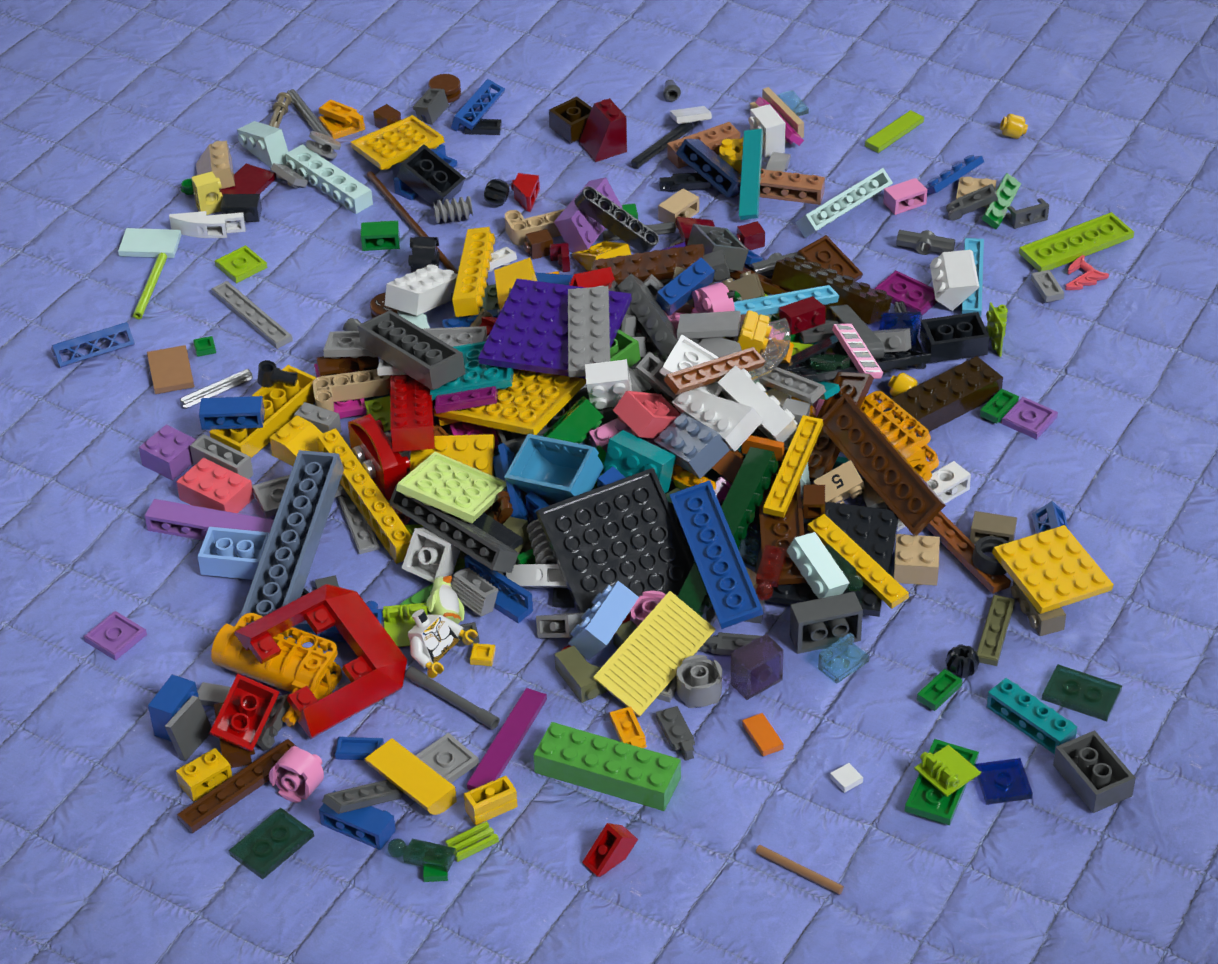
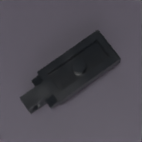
(683, 181)

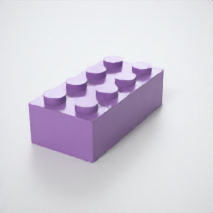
(577, 227)

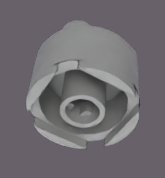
(699, 681)

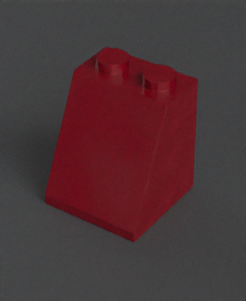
(605, 131)

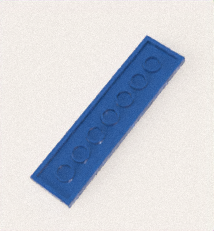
(716, 555)

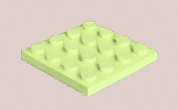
(452, 487)

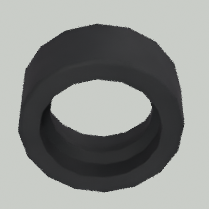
(983, 562)

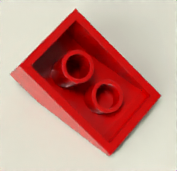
(244, 712)

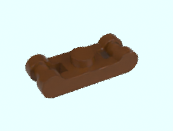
(502, 509)

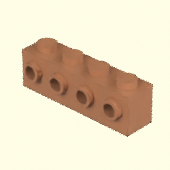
(711, 137)
(792, 186)

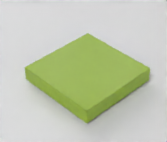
(241, 264)

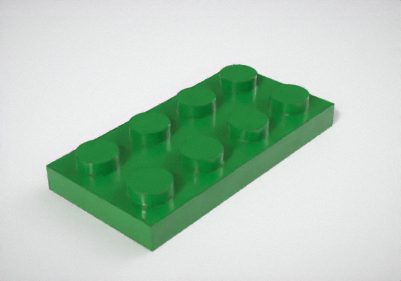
(931, 803)

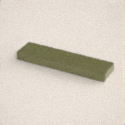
(995, 630)

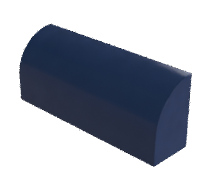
(710, 166)

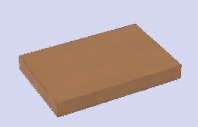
(170, 369)

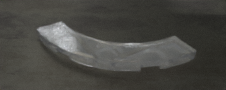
(776, 350)

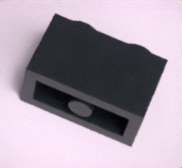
(247, 204)

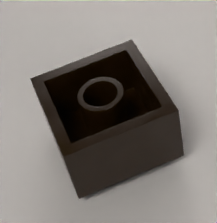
(569, 118)

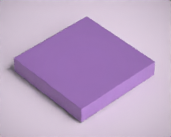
(1029, 418)
(115, 635)

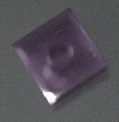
(756, 666)

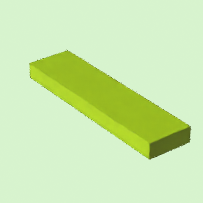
(894, 131)

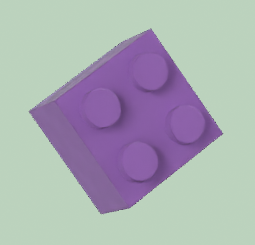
(167, 452)

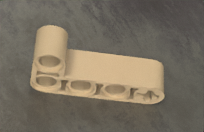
(518, 227)
(349, 387)

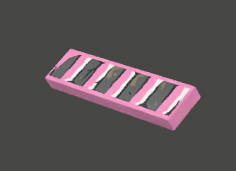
(857, 350)

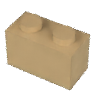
(678, 205)

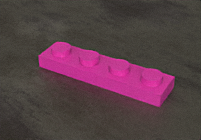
(790, 134)

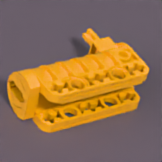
(911, 447)
(289, 670)

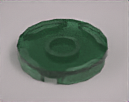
(829, 361)

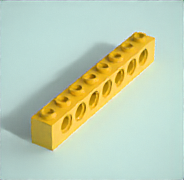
(473, 272)
(368, 497)

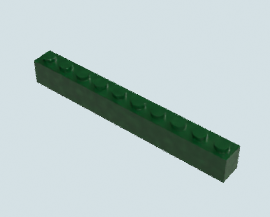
(739, 511)

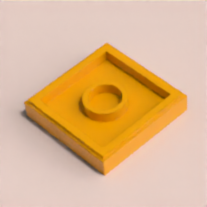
(338, 129)

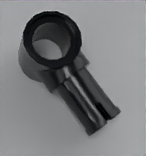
(269, 375)

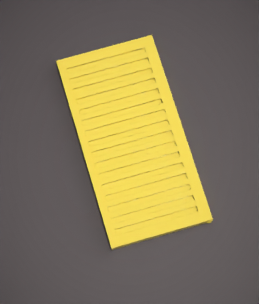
(653, 653)

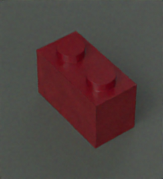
(803, 314)

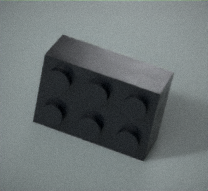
(430, 176)
(954, 337)

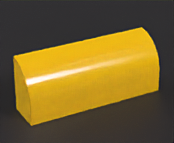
(413, 777)

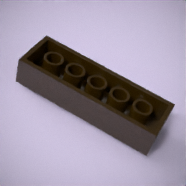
(799, 274)
(950, 393)

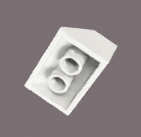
(954, 277)

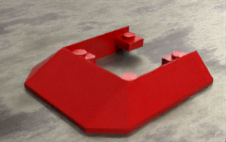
(372, 675)

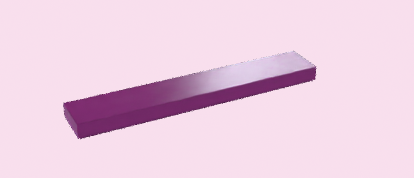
(508, 738)

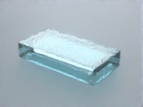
(794, 103)

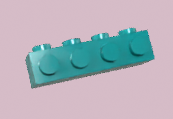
(1030, 715)

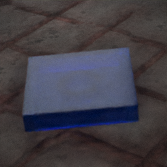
(1004, 781)

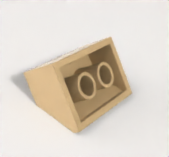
(219, 160)

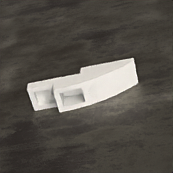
(211, 226)
(537, 576)

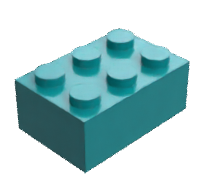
(634, 455)

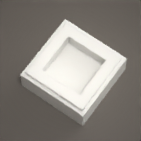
(846, 777)

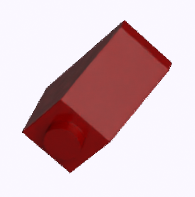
(526, 189)
(609, 849)

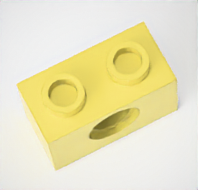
(207, 192)

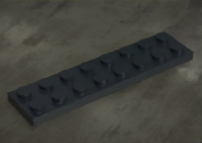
(891, 360)

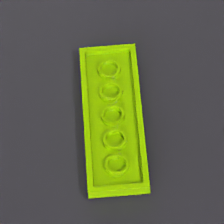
(1075, 242)

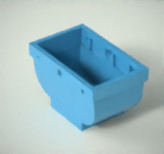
(554, 468)

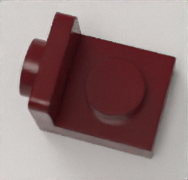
(560, 253)

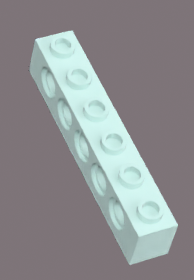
(329, 179)
(843, 202)

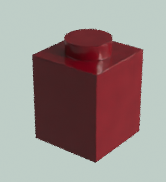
(751, 235)

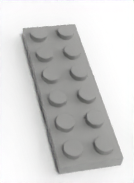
(588, 328)

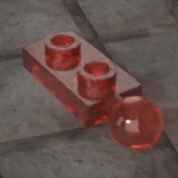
(770, 570)

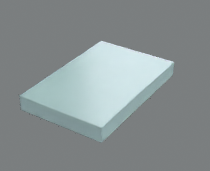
(149, 242)

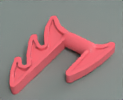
(1088, 278)

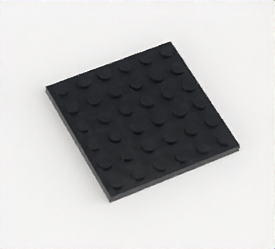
(870, 529)
(615, 536)

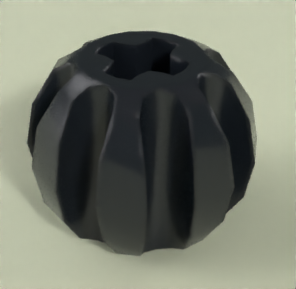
(496, 192)
(962, 661)

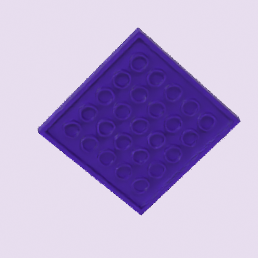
(534, 328)

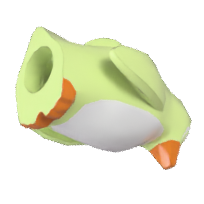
(444, 600)

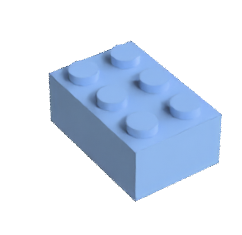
(231, 552)
(602, 619)

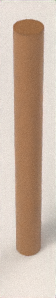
(799, 869)

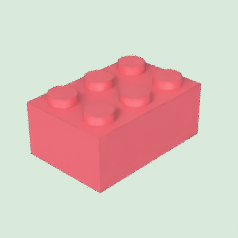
(645, 413)
(214, 487)

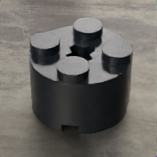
(423, 252)

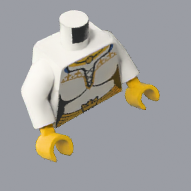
(434, 638)

